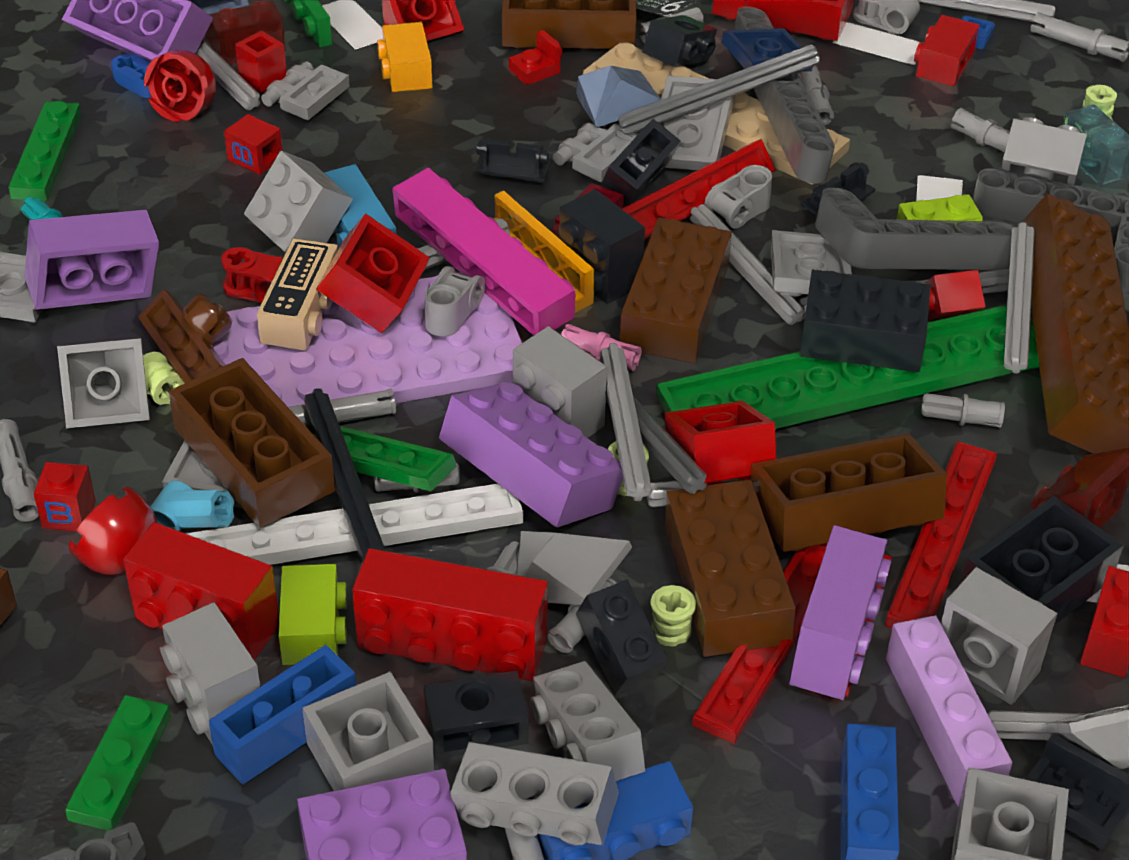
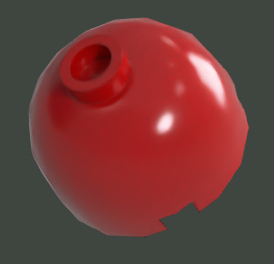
(180, 85)
(112, 532)

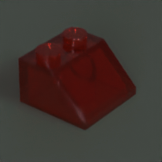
(237, 24)
(1092, 486)

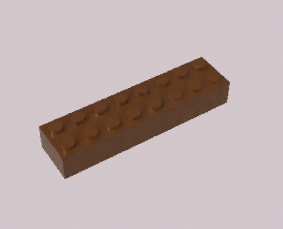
(1080, 326)

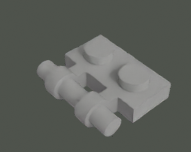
(306, 89)
(593, 149)

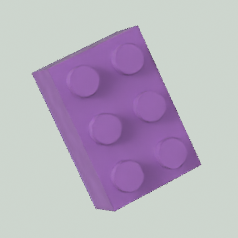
(90, 258)
(838, 612)
(384, 821)

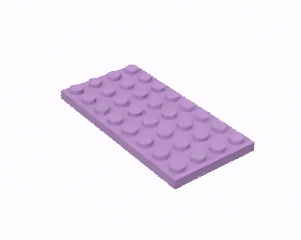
(359, 360)

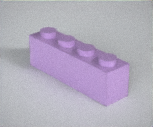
(944, 702)

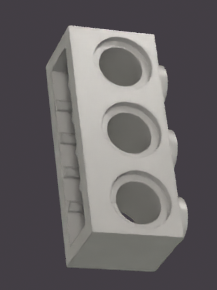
(587, 720)
(523, 774)

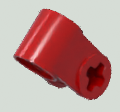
(251, 276)

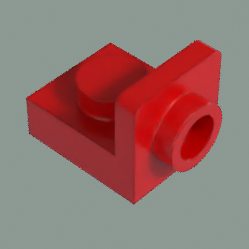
(537, 62)

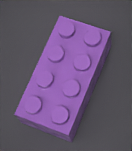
(141, 26)
(532, 453)

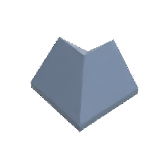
(613, 92)

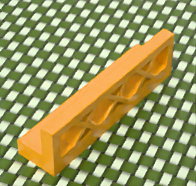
(548, 247)

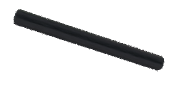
(345, 476)

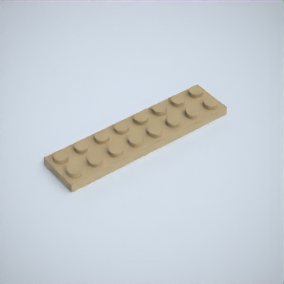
(747, 119)

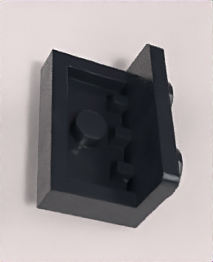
(1096, 790)

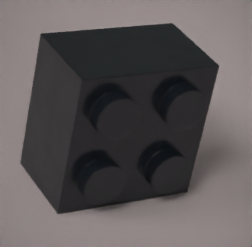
(604, 239)

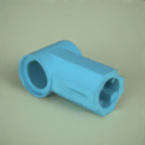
(183, 507)

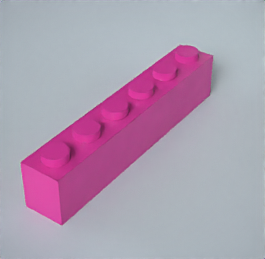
(480, 247)

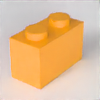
(405, 57)

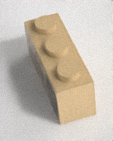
(292, 304)

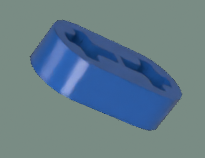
(129, 72)

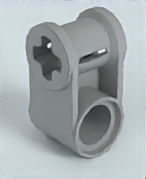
(886, 14)
(741, 195)
(451, 301)

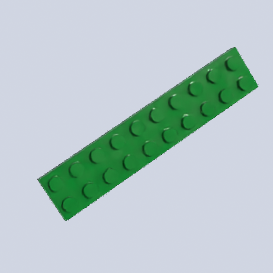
(806, 389)

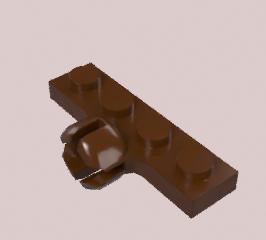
(187, 332)

